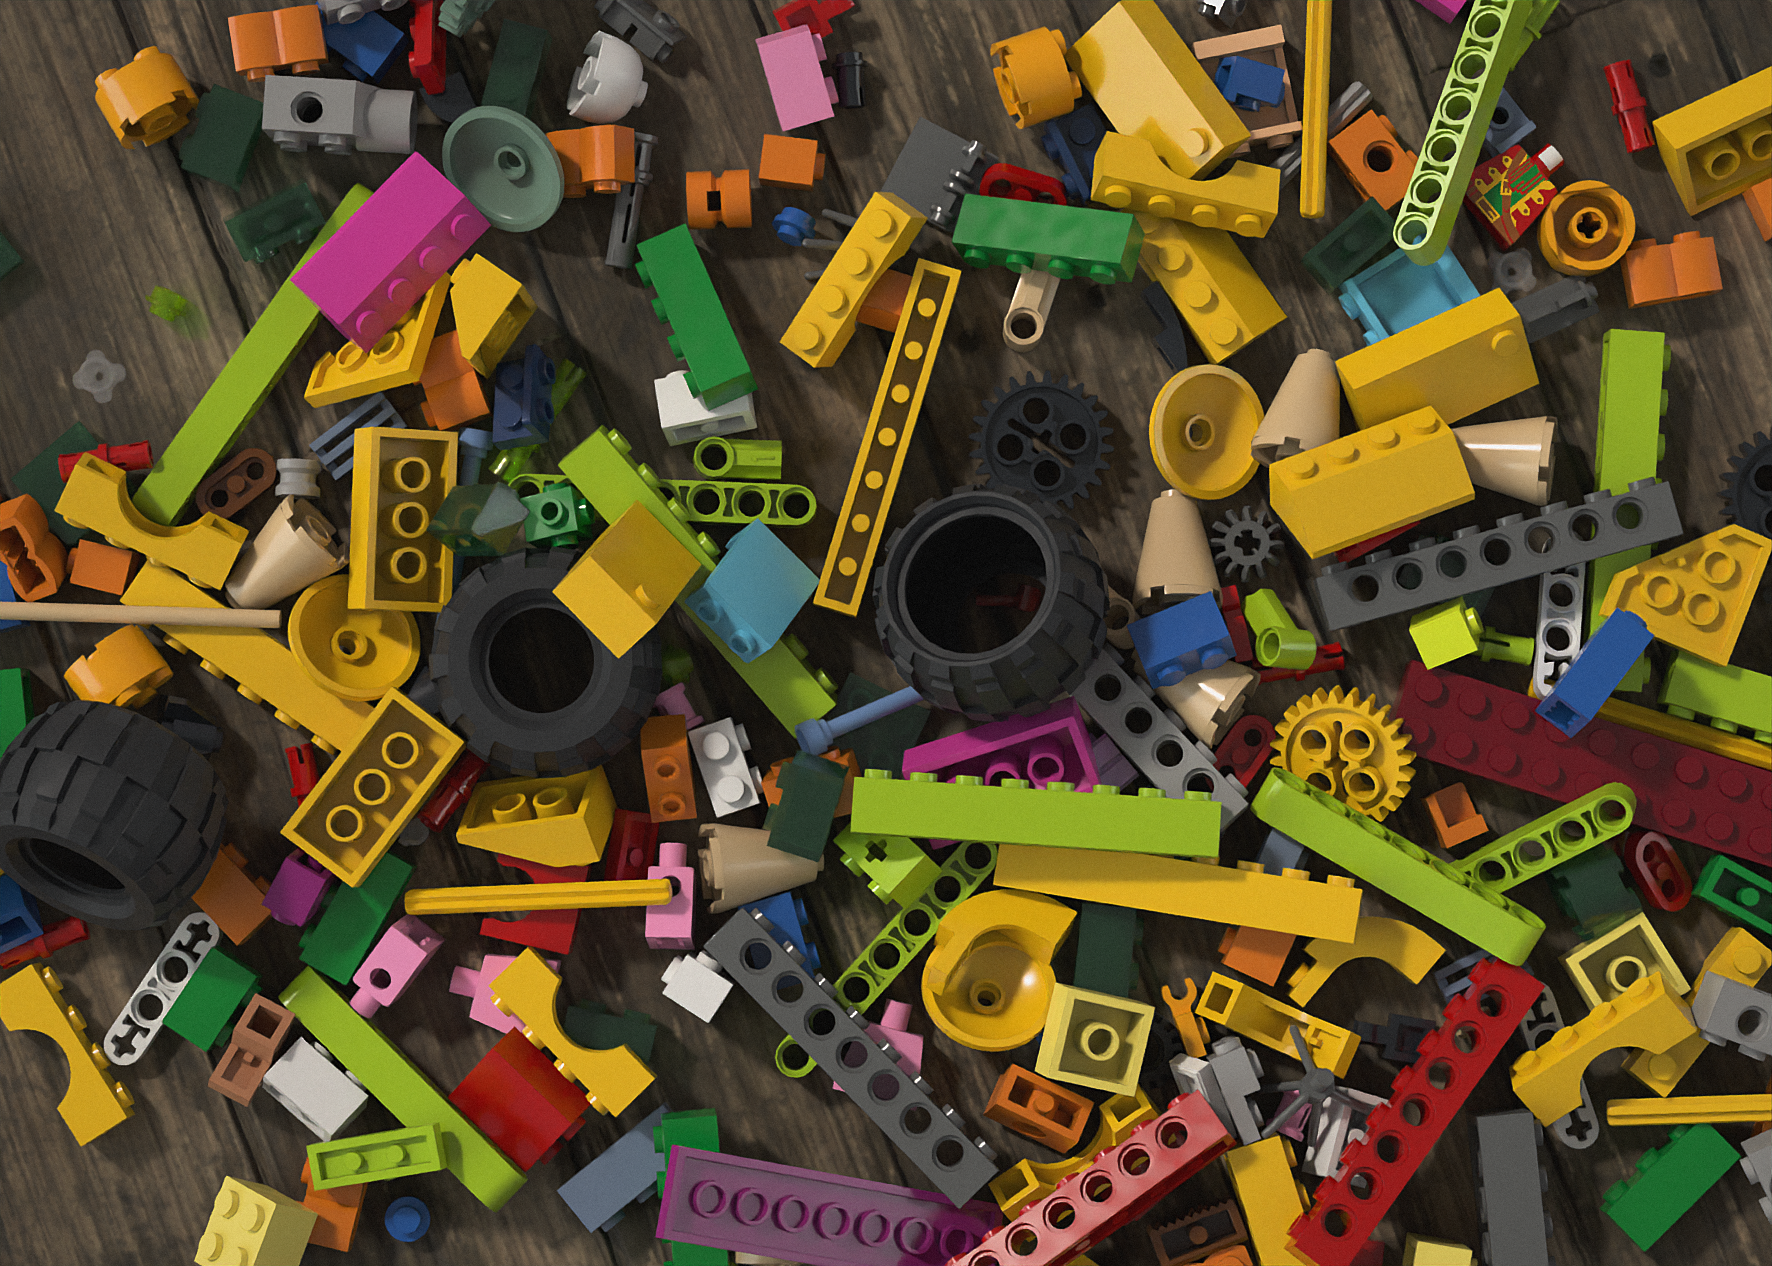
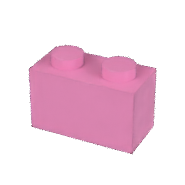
(796, 76)

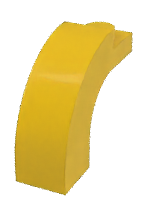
(998, 919)
(1388, 939)
(1269, 1022)

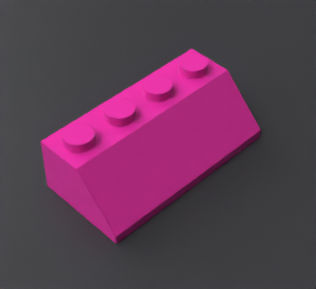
(390, 252)
(1034, 748)

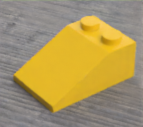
(542, 818)

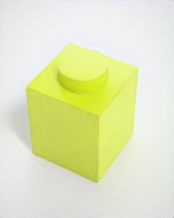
(1446, 632)

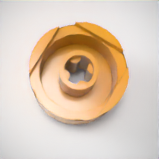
(1035, 76)
(146, 98)
(1599, 208)
(120, 671)

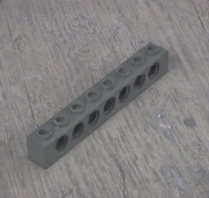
(1656, 523)
(955, 1180)

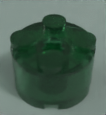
(1592, 892)

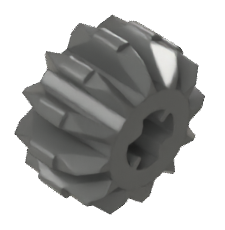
(1257, 534)

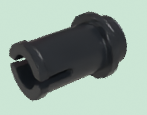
(851, 80)

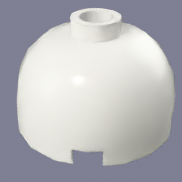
(607, 82)

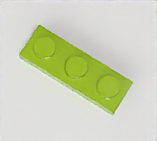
(376, 1156)

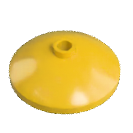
(1223, 422)
(380, 642)
(1013, 984)

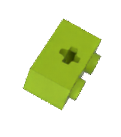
(894, 864)

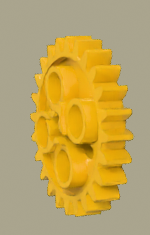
(1380, 759)

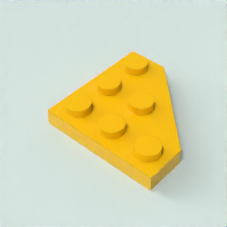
(390, 363)
(1695, 592)

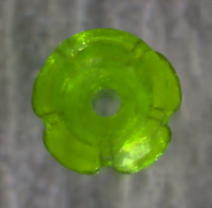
(166, 303)
(676, 665)

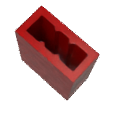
(521, 1101)

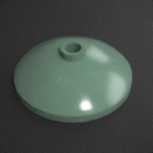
(504, 167)

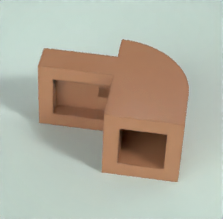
(253, 1049)

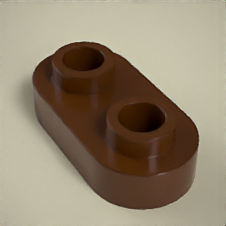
(237, 483)

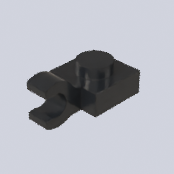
(1399, 1036)

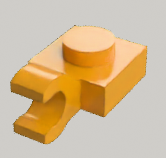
(1191, 1031)

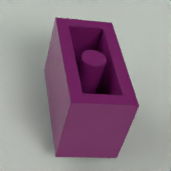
(298, 889)

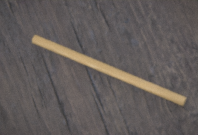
(140, 614)

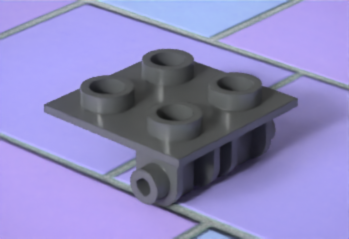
(938, 172)

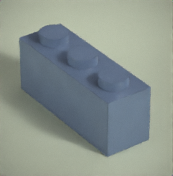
(617, 1176)

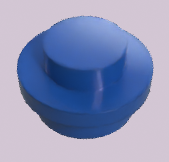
(794, 226)
(407, 1218)

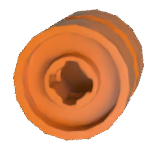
(735, 199)

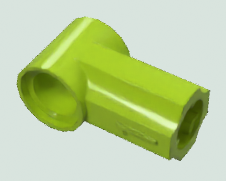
(743, 459)
(1277, 637)

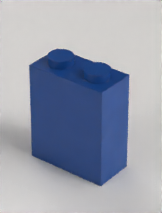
(1595, 671)

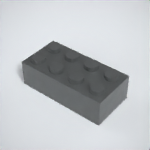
(1509, 1187)

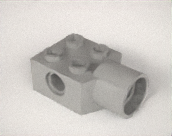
(351, 115)

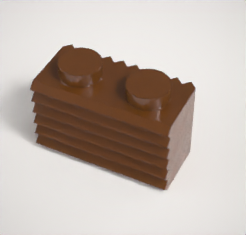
(1197, 1232)

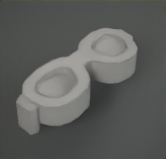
(415, 832)

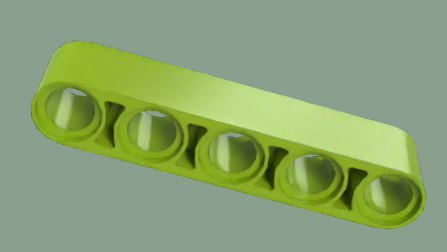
(1550, 834)

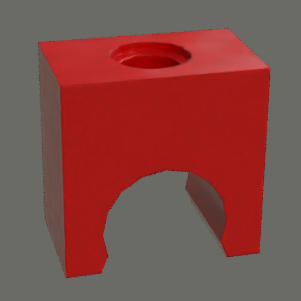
(542, 929)

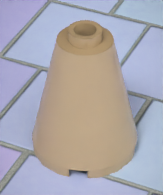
(1303, 410)
(1511, 456)
(1174, 556)
(285, 557)
(1207, 699)
(743, 869)

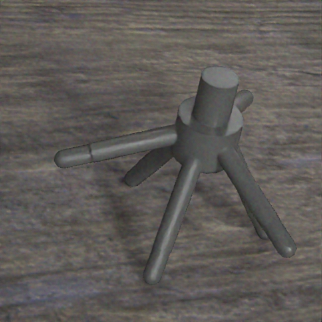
(1313, 1089)

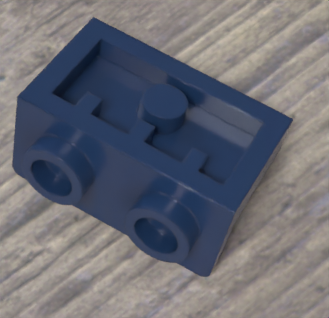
(1075, 143)
(523, 400)

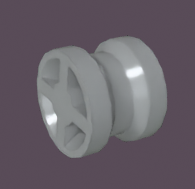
(298, 478)

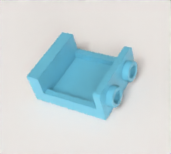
(1403, 294)
(753, 592)

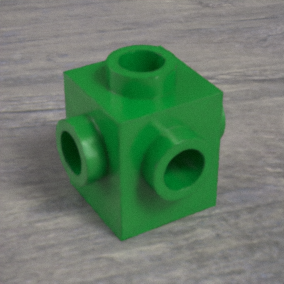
(558, 517)

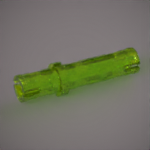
(560, 395)

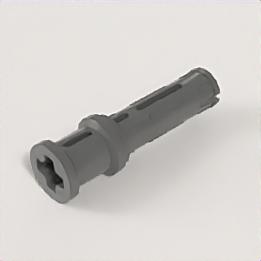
(621, 253)

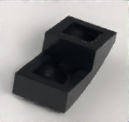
(1169, 342)

